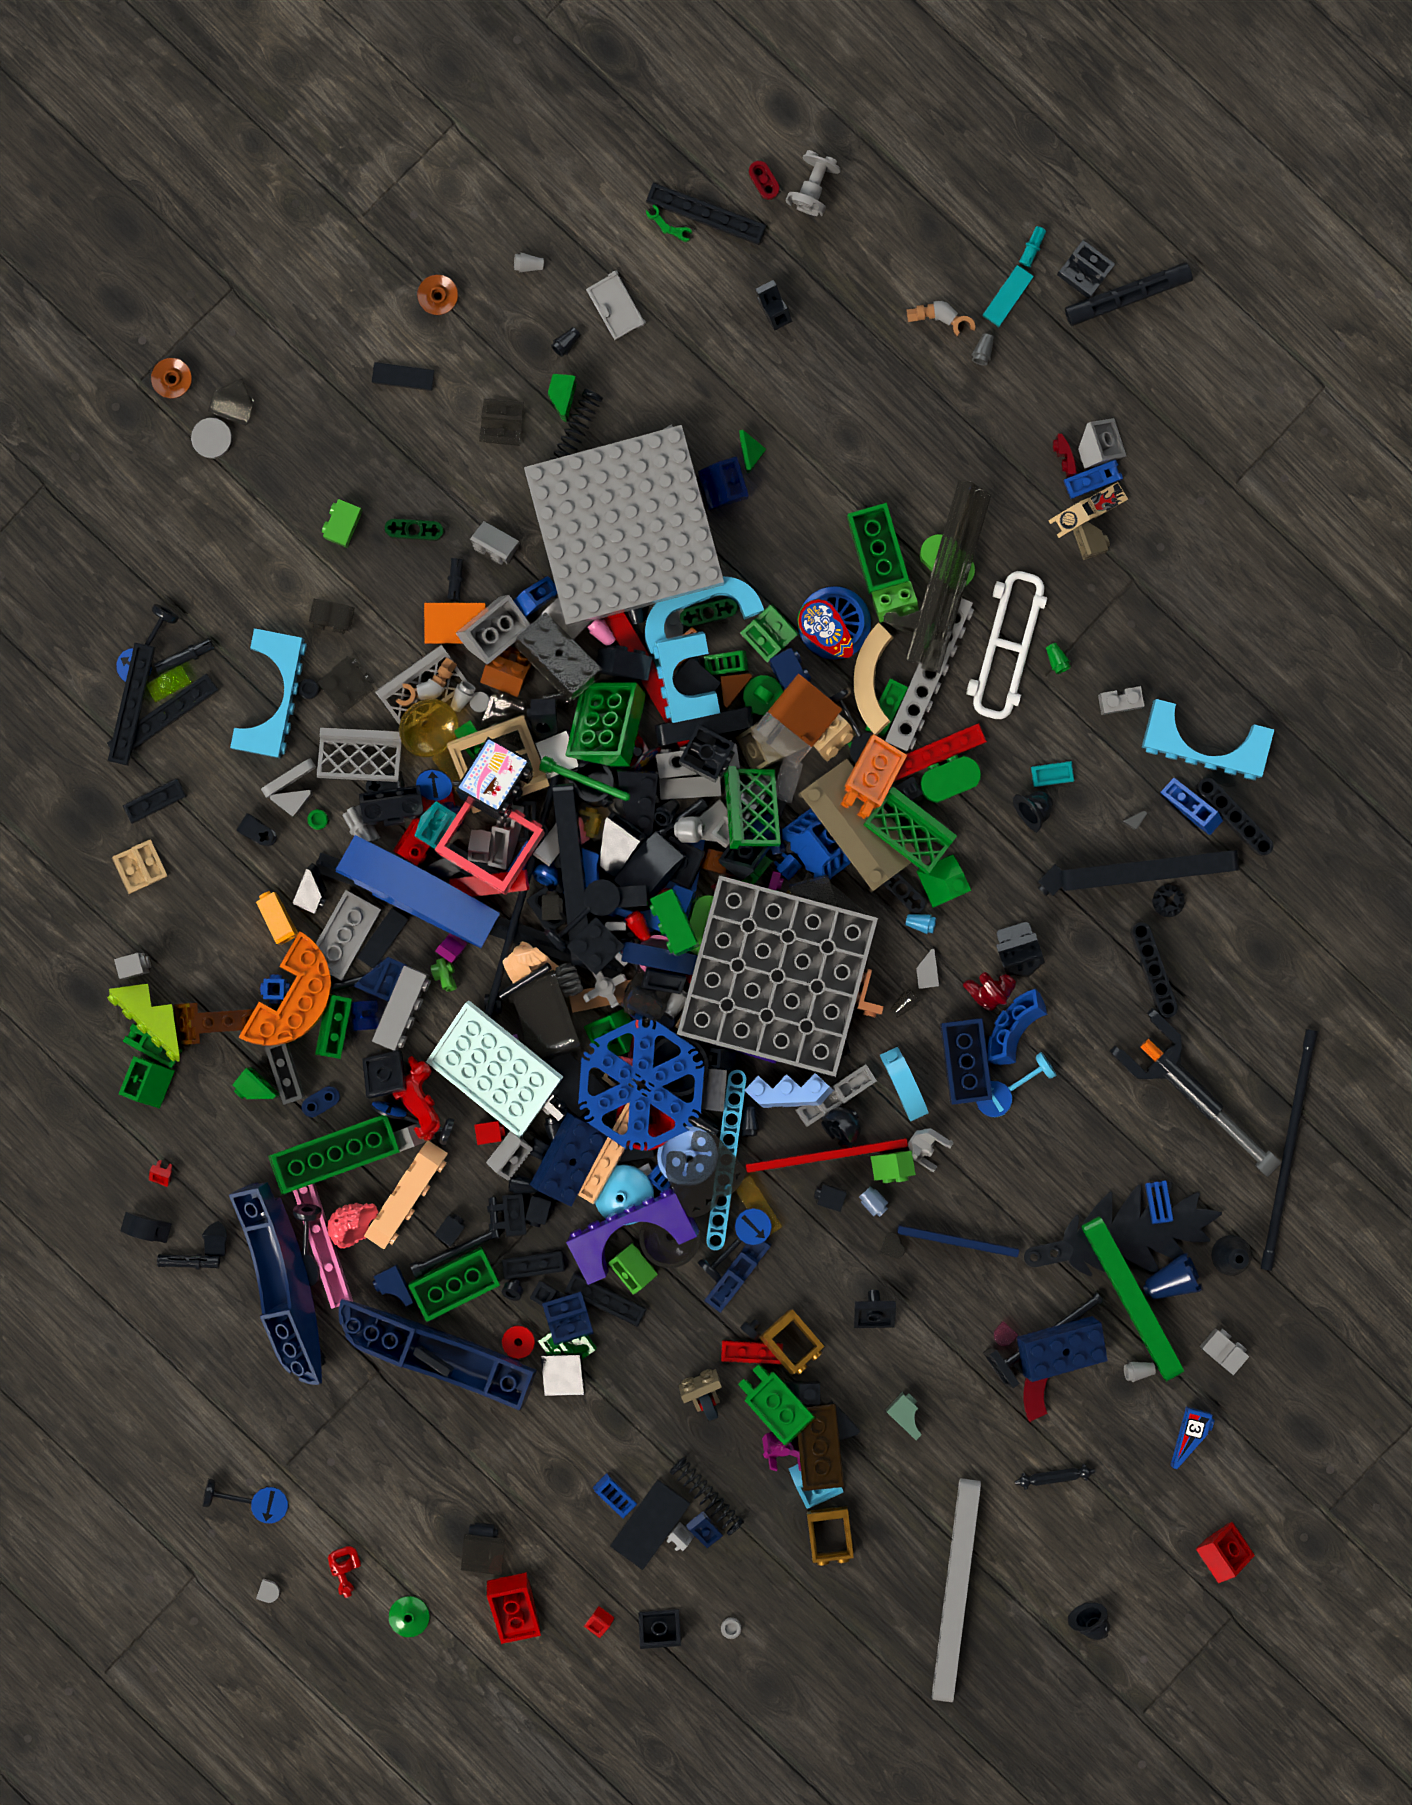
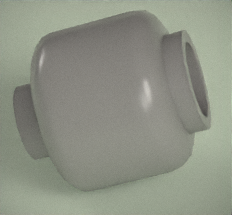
(689, 829)

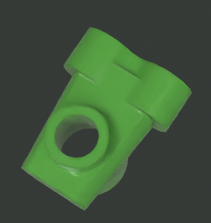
(443, 970)

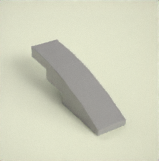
(721, 832)
(843, 1091)

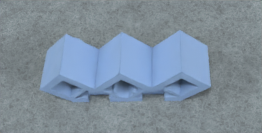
(789, 1093)

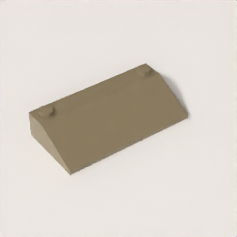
(866, 851)

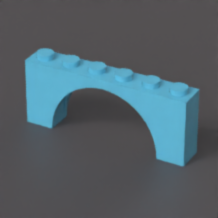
(270, 736)
(1163, 737)

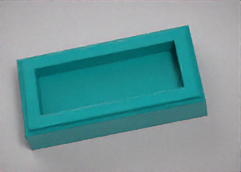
(1052, 774)

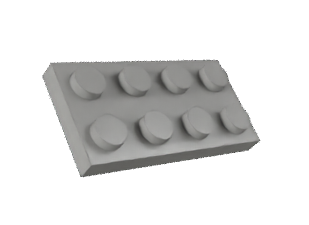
(346, 932)

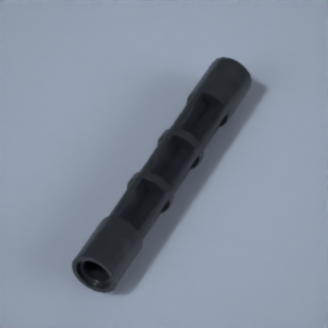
(1128, 294)

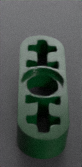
(429, 525)
(721, 603)

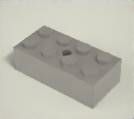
(401, 1007)

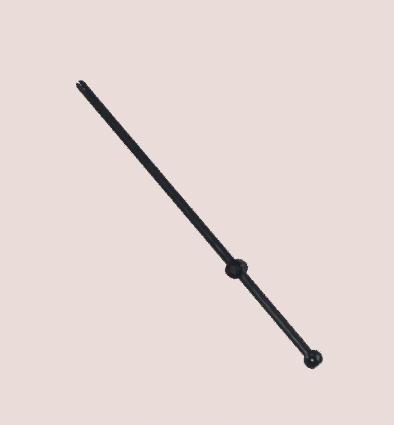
(520, 900)

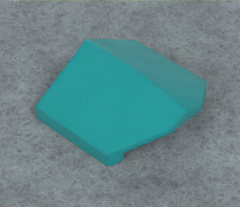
(434, 824)

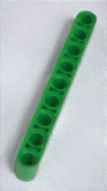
(1132, 1298)

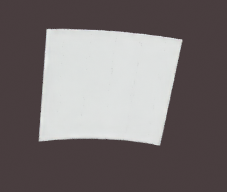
(555, 748)

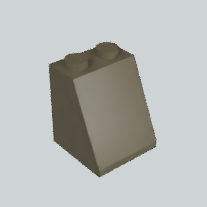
(757, 754)

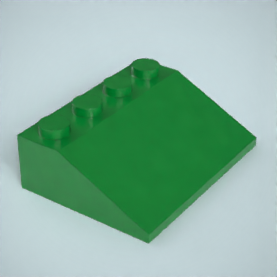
(606, 723)

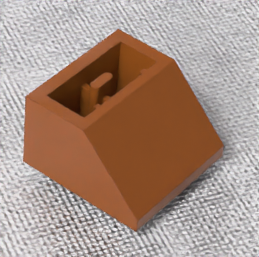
(507, 672)

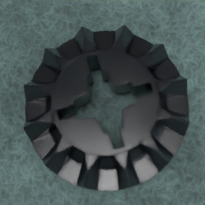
(1159, 901)

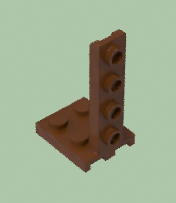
(191, 1023)

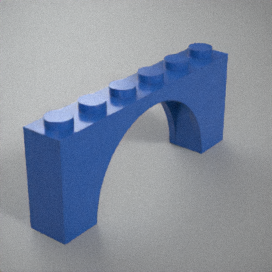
(591, 870)

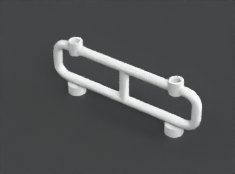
(976, 688)

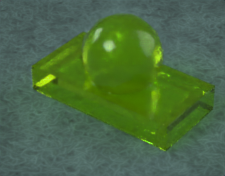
(168, 683)

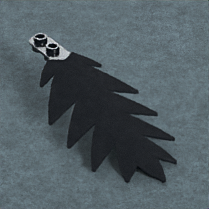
(1130, 1233)

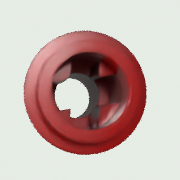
(638, 925)

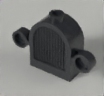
(598, 772)

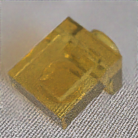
(592, 826)

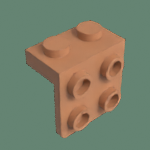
(868, 1008)

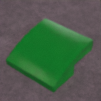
(769, 633)
(580, 1345)

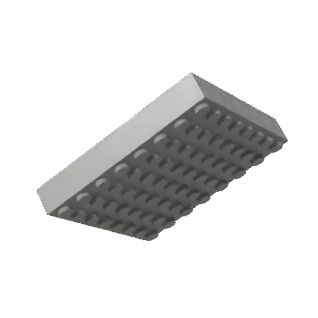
(624, 526)
(777, 976)

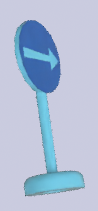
(1002, 1094)

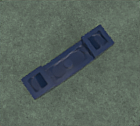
(658, 958)

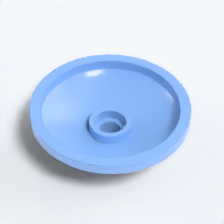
(681, 1143)

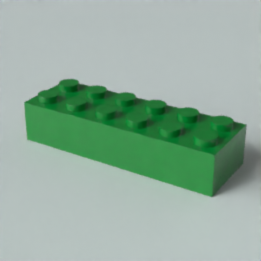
(333, 1154)

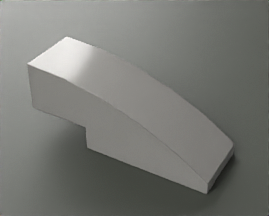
(504, 841)

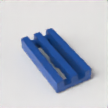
(1156, 1185)

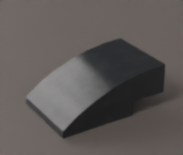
(651, 865)

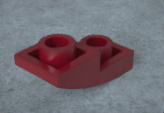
(1063, 449)

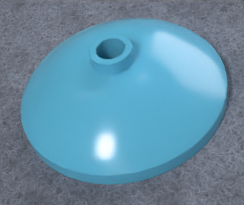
(629, 1183)

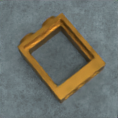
(780, 1324)
(828, 1514)

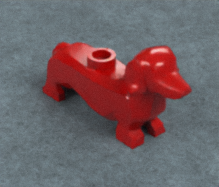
(417, 1102)

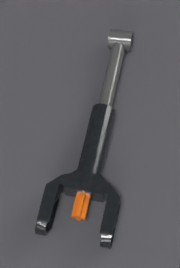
(1168, 1066)

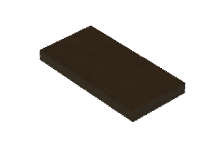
(821, 1450)

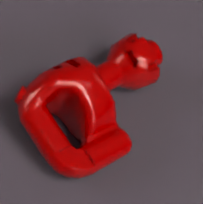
(340, 1568)

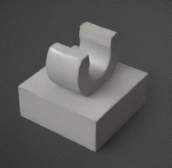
(680, 1536)

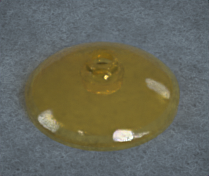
(432, 737)

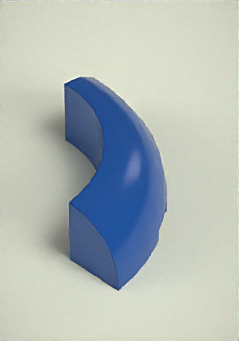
(1011, 1026)

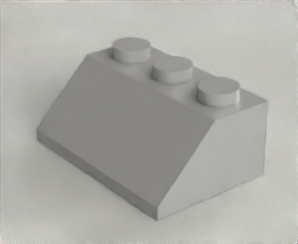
(493, 629)

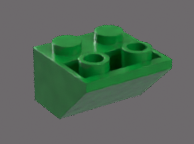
(146, 1082)

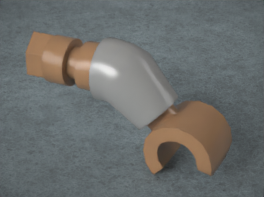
(940, 311)
(433, 687)

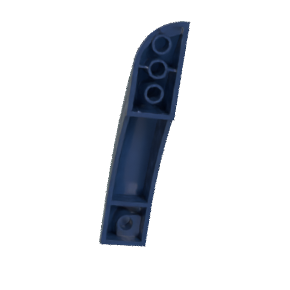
(475, 1366)

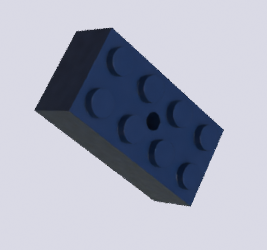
(968, 1081)
(568, 1159)
(1062, 1348)

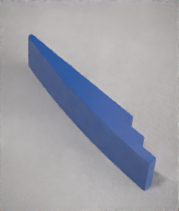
(417, 891)

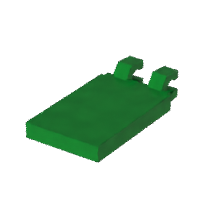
(776, 1405)

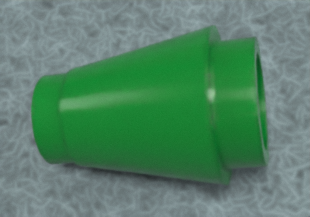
(1058, 660)

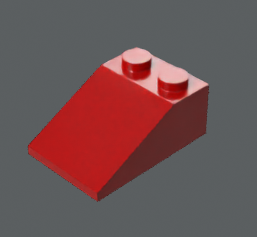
(513, 1608)

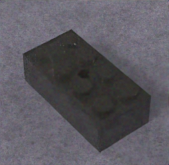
(558, 657)

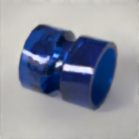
(368, 1022)

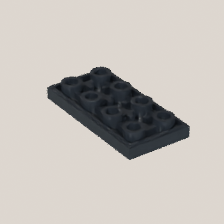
(650, 1524)

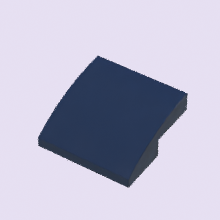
(567, 1318)

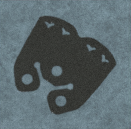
(710, 1183)

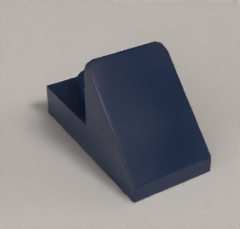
(704, 1529)

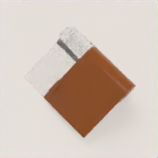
(796, 720)

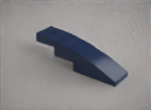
(736, 1275)

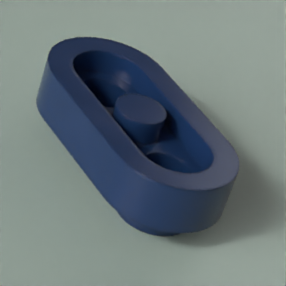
(320, 1101)

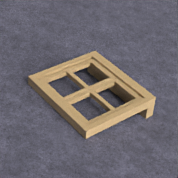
(539, 779)

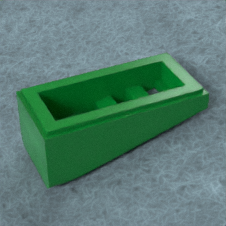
(742, 658)

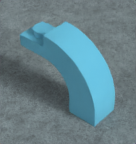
(904, 1084)

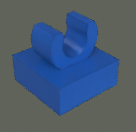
(788, 866)

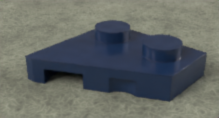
(382, 978)

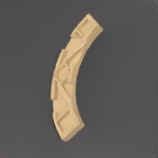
(865, 678)

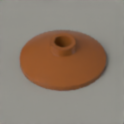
(433, 285)
(166, 369)

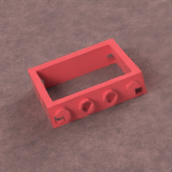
(476, 871)

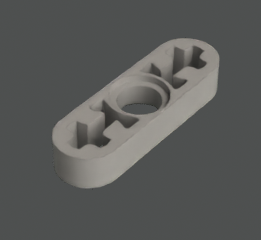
(288, 778)

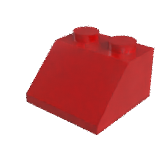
(1225, 1552)

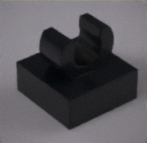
(910, 788)

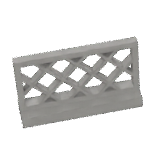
(410, 674)
(359, 738)

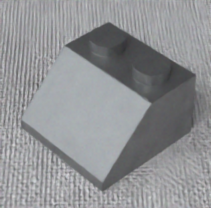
(714, 1090)

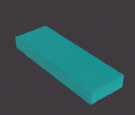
(1008, 296)

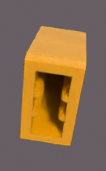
(276, 918)

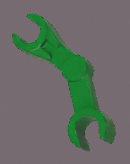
(665, 228)

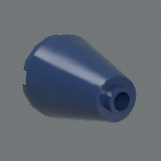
(1174, 1279)

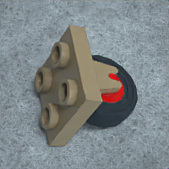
(700, 1388)

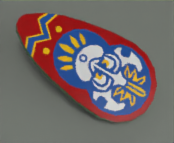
(825, 628)

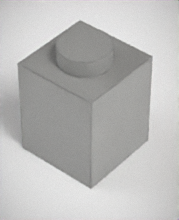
(479, 846)

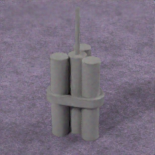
(354, 820)

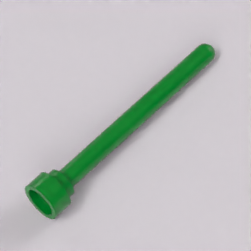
(548, 765)

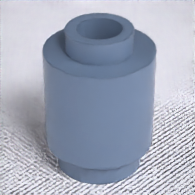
(873, 1201)

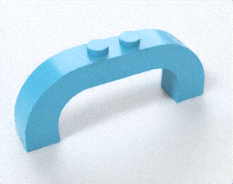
(733, 588)

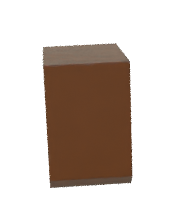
(732, 686)

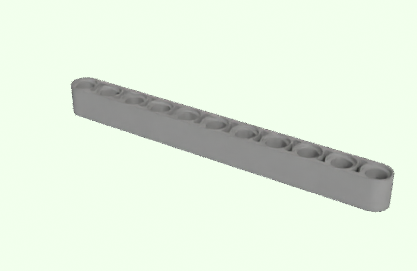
(956, 1590)

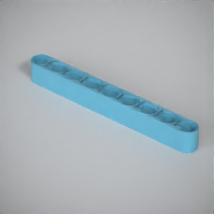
(734, 1129)

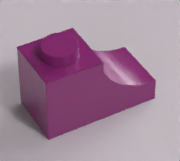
(451, 948)

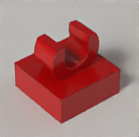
(160, 1175)

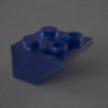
(723, 483)

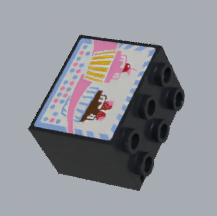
(495, 779)

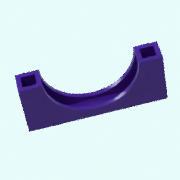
(665, 1211)

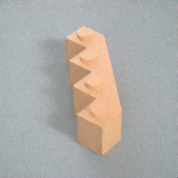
(410, 1187)

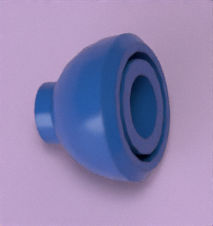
(546, 874)

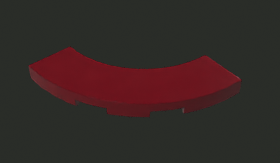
(1034, 1398)

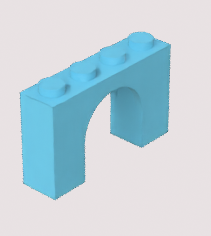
(669, 654)

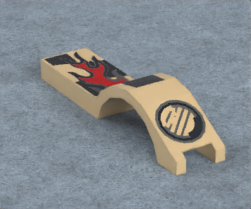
(1089, 508)

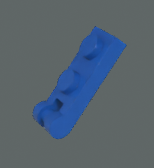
(1092, 479)

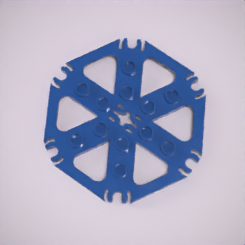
(642, 1065)

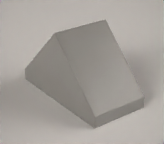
(292, 801)
(407, 1138)

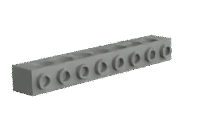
(932, 686)

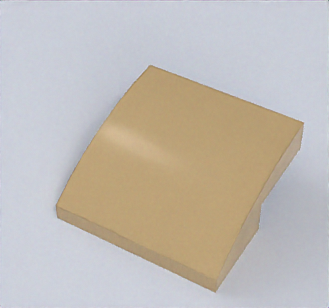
(139, 866)

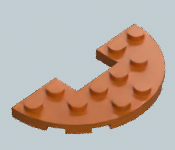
(303, 1002)

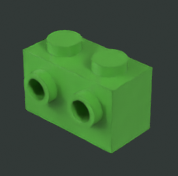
(895, 599)

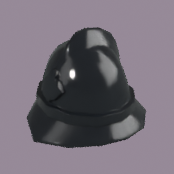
(1033, 808)
(1090, 1620)

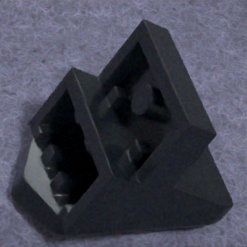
(1019, 950)

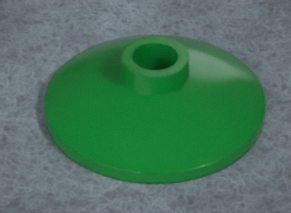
(409, 1606)

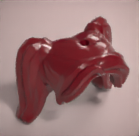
(992, 991)

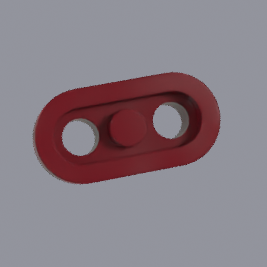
(763, 181)

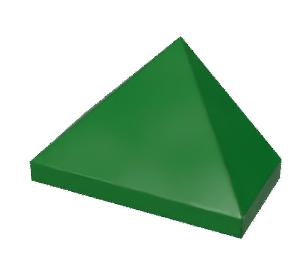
(751, 450)

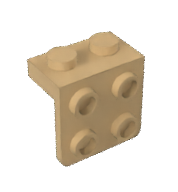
(834, 738)

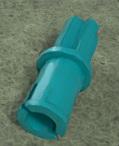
(1032, 246)

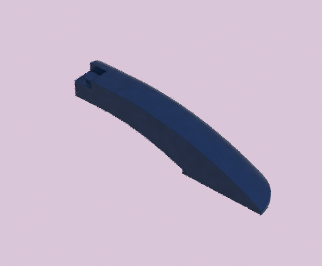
(281, 1281)

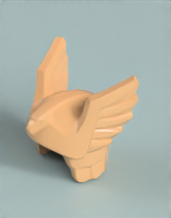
(524, 961)

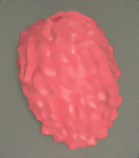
(350, 1223)

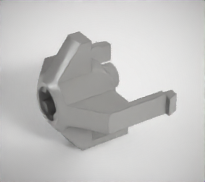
(605, 988)
(922, 1144)

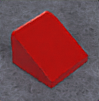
(599, 1622)

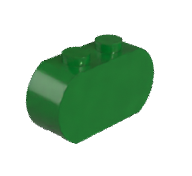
(949, 779)

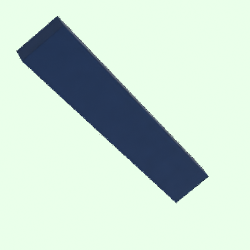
(958, 1241)

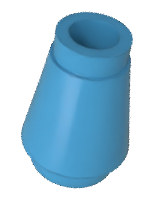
(921, 922)

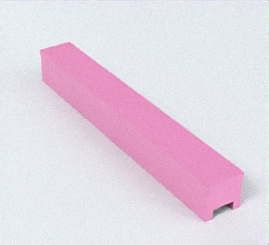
(324, 1250)

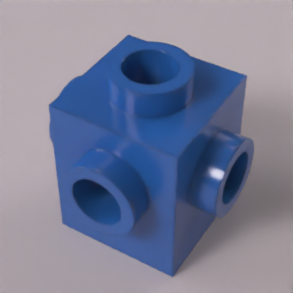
(267, 988)

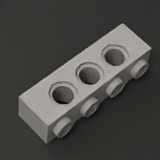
(667, 771)

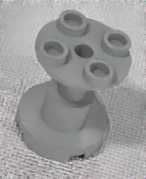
(810, 191)

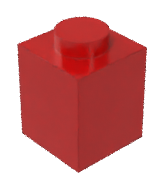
(489, 1132)

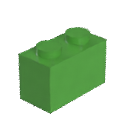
(342, 523)
(893, 1166)
(632, 1268)

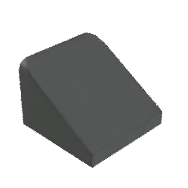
(1135, 821)

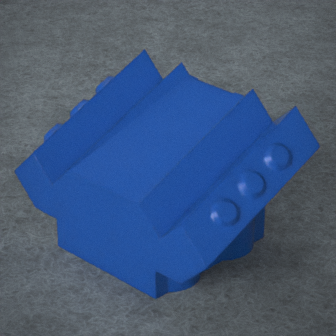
(815, 845)

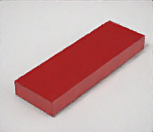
(748, 1352)

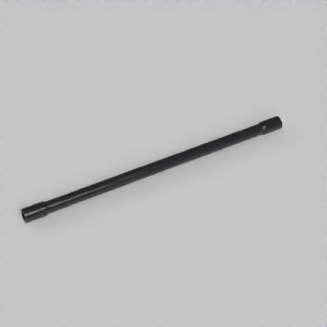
(1269, 1252)

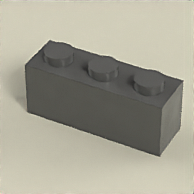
(285, 1073)

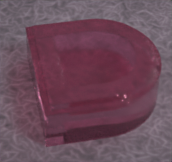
(1004, 1334)

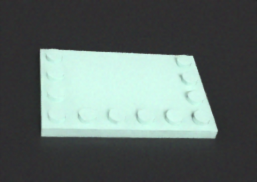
(494, 1069)

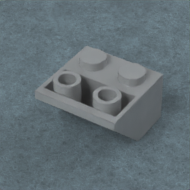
(494, 542)

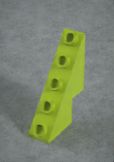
(155, 1020)

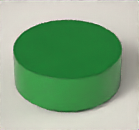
(317, 819)

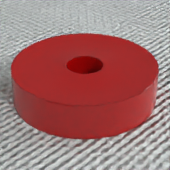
(525, 1335)

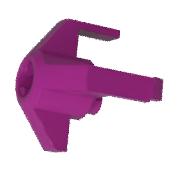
(774, 1447)

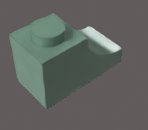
(903, 1412)

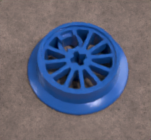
(861, 610)

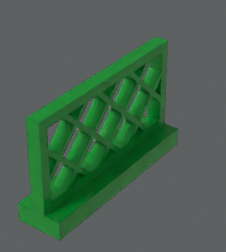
(735, 804)
(917, 820)

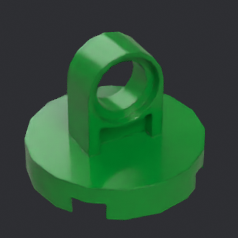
(761, 694)

